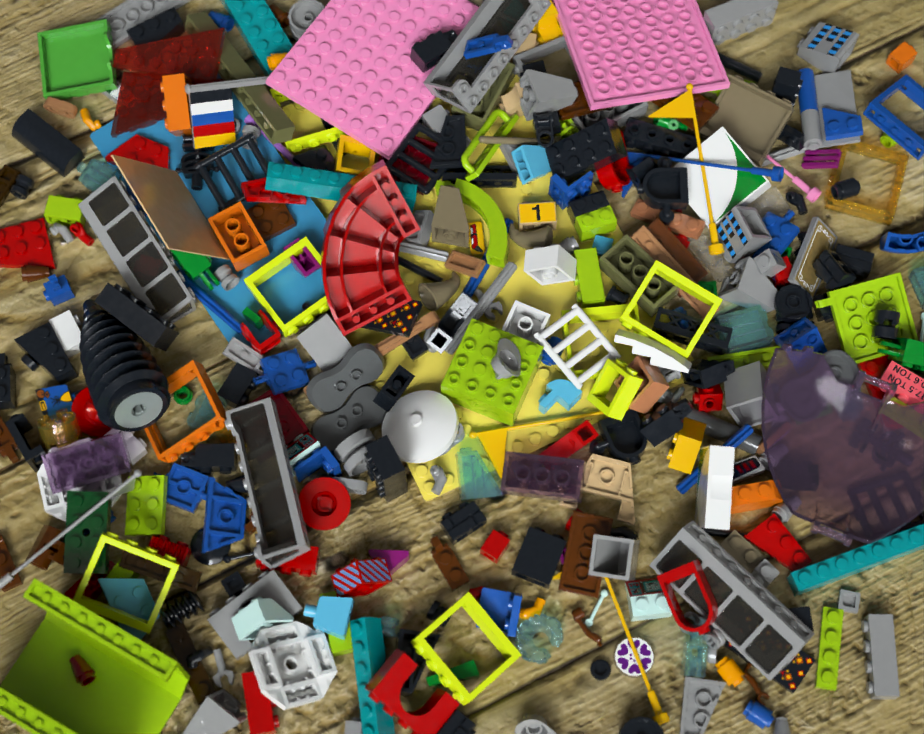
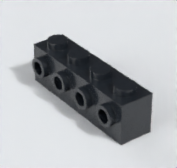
(657, 139)

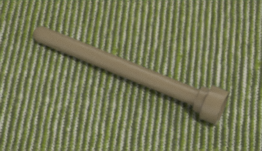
(516, 140)

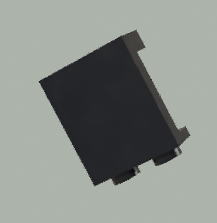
(18, 426)
(539, 557)

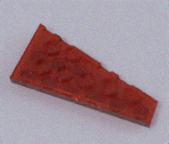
(191, 54)

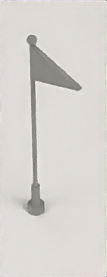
(125, 487)

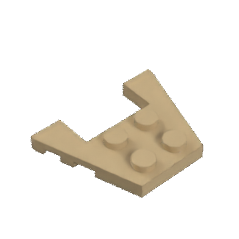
(611, 480)

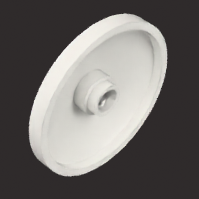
(421, 426)

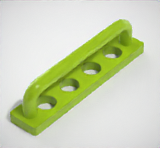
(475, 170)

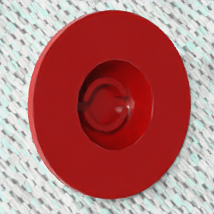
(87, 415)
(324, 503)

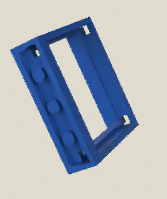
(890, 123)

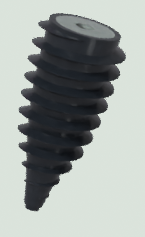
(120, 372)

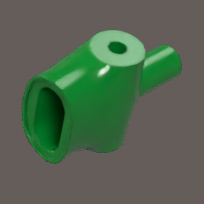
(670, 123)

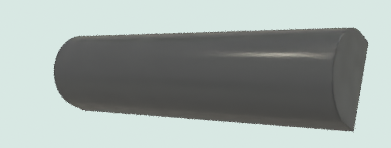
(724, 430)

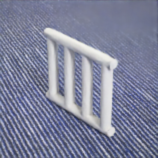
(565, 366)

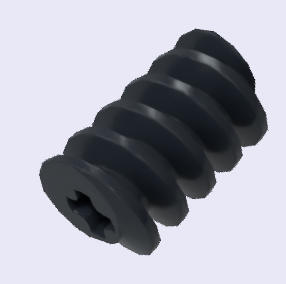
(181, 609)

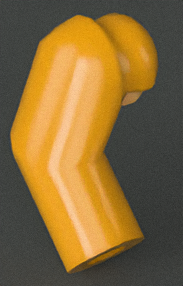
(86, 117)
(531, 611)

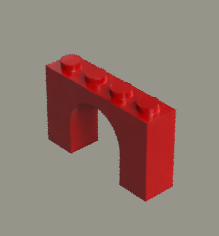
(386, 689)

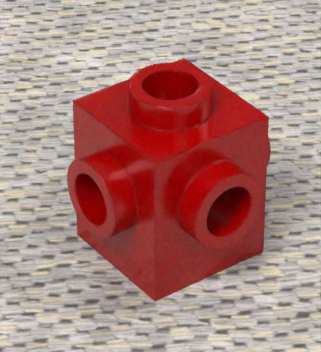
(708, 399)

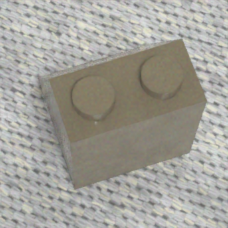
(449, 218)

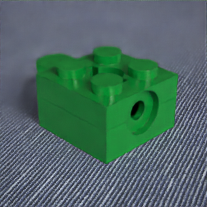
(195, 266)
(905, 352)

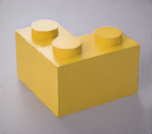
(548, 27)
(686, 446)

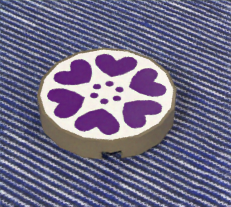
(625, 659)

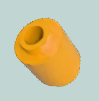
(730, 671)

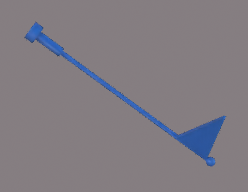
(776, 173)

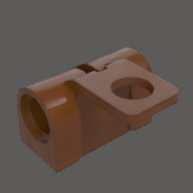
(53, 553)

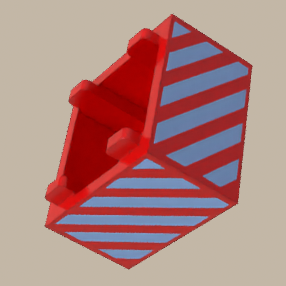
(361, 577)

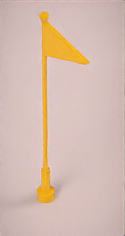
(684, 108)
(495, 440)
(659, 717)

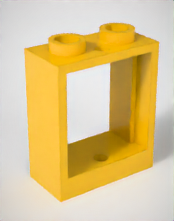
(351, 146)

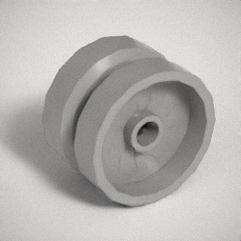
(302, 16)
(352, 452)

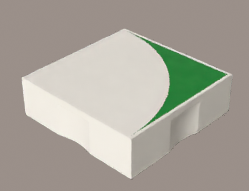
(725, 186)
(714, 487)

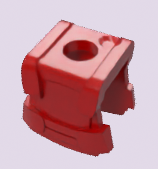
(268, 344)

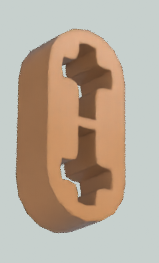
(60, 107)

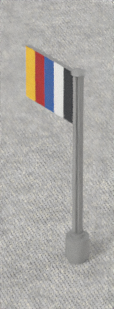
(213, 110)

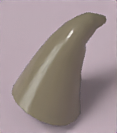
(530, 239)
(438, 293)

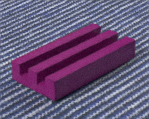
(821, 156)

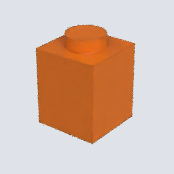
(901, 57)

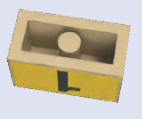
(536, 215)

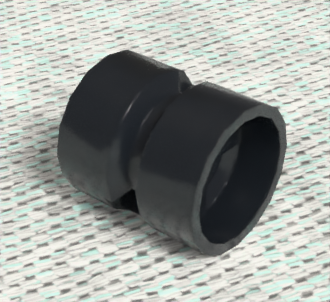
(885, 331)

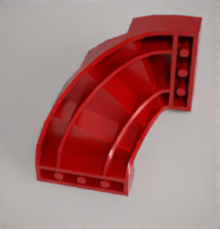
(363, 249)

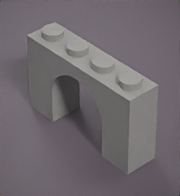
(267, 587)

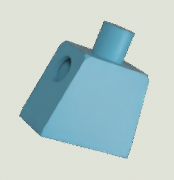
(530, 162)
(331, 615)

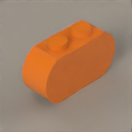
(754, 496)

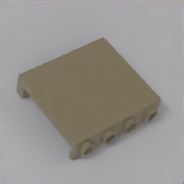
(750, 117)

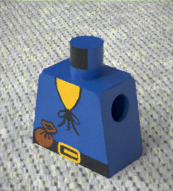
(55, 398)

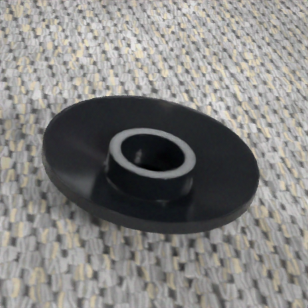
(209, 558)

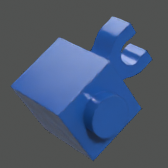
(58, 290)

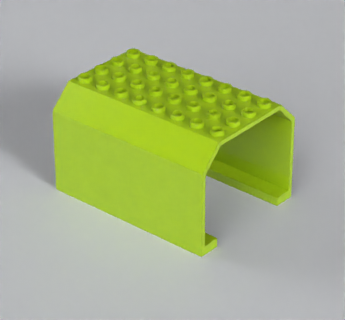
(133, 682)

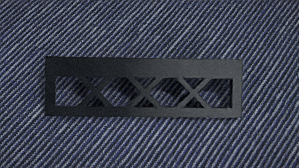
(485, 180)
(684, 336)

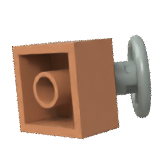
(653, 387)

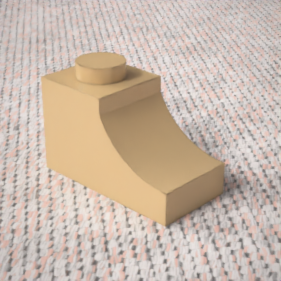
(511, 101)

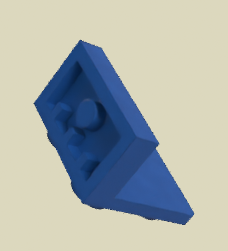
(562, 193)
(802, 334)
(319, 458)
(502, 608)

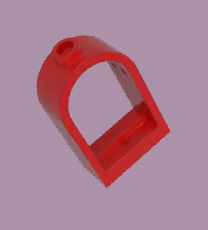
(614, 175)
(681, 572)

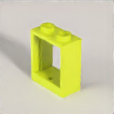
(625, 393)

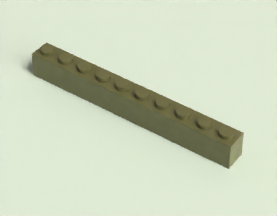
(254, 98)

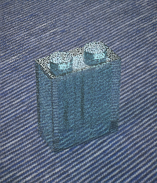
(748, 327)

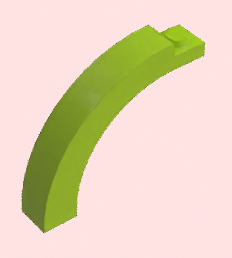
(487, 208)

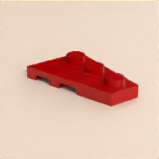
(255, 192)
(777, 541)

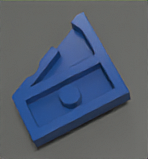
(841, 124)

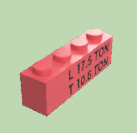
(910, 386)

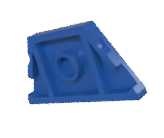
(223, 517)

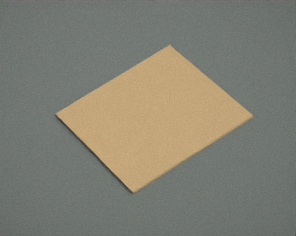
(170, 208)

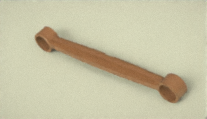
(395, 341)

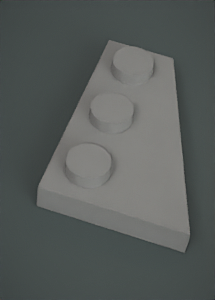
(698, 704)

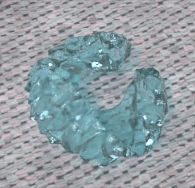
(532, 626)

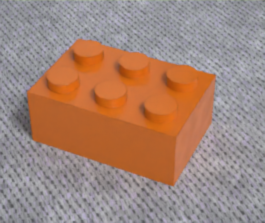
(176, 104)
(238, 236)

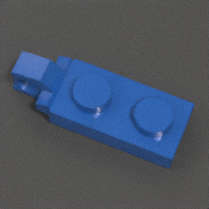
(487, 45)

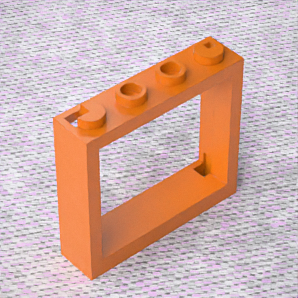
(176, 381)

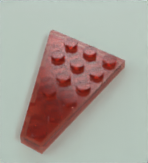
(140, 102)

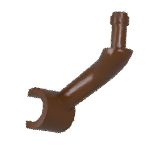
(578, 615)
(752, 681)

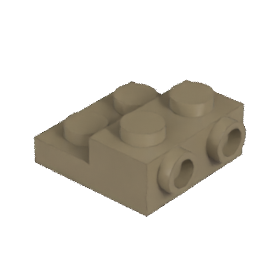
(742, 551)

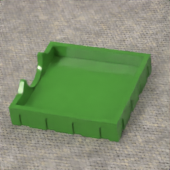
(77, 60)

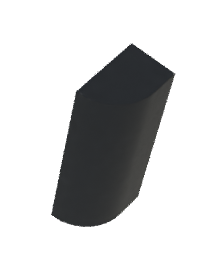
(47, 143)

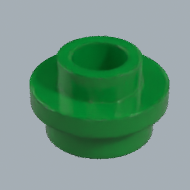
(183, 390)

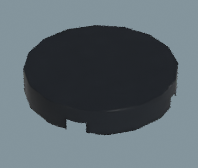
(793, 303)

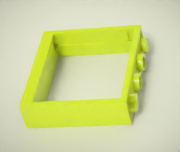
(311, 140)
(274, 267)
(684, 284)
(597, 314)
(116, 614)
(488, 627)

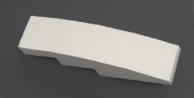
(660, 354)

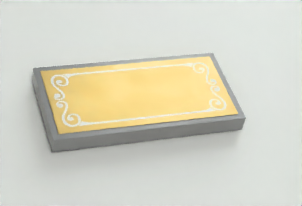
(816, 240)

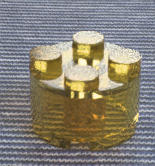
(59, 428)

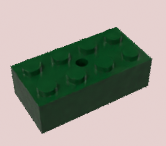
(79, 547)

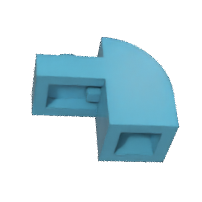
(559, 391)

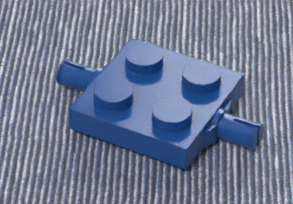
(780, 230)
(284, 371)
(185, 487)

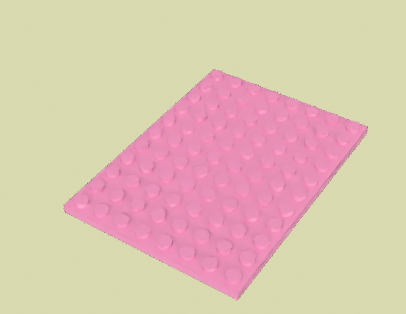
(639, 49)
(359, 69)

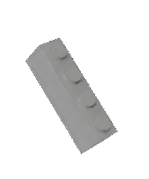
(881, 656)

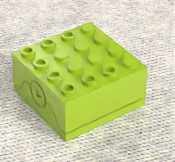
(472, 379)

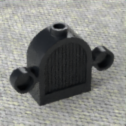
(665, 189)
(621, 438)

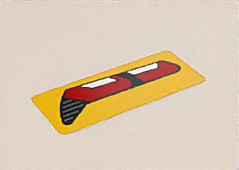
(476, 238)

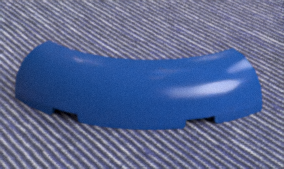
(902, 243)

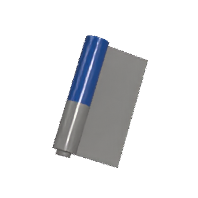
(824, 91)

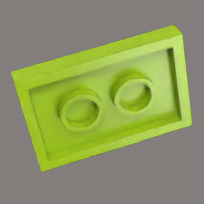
(147, 506)

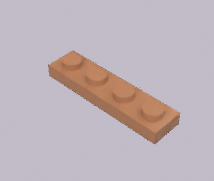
(681, 223)

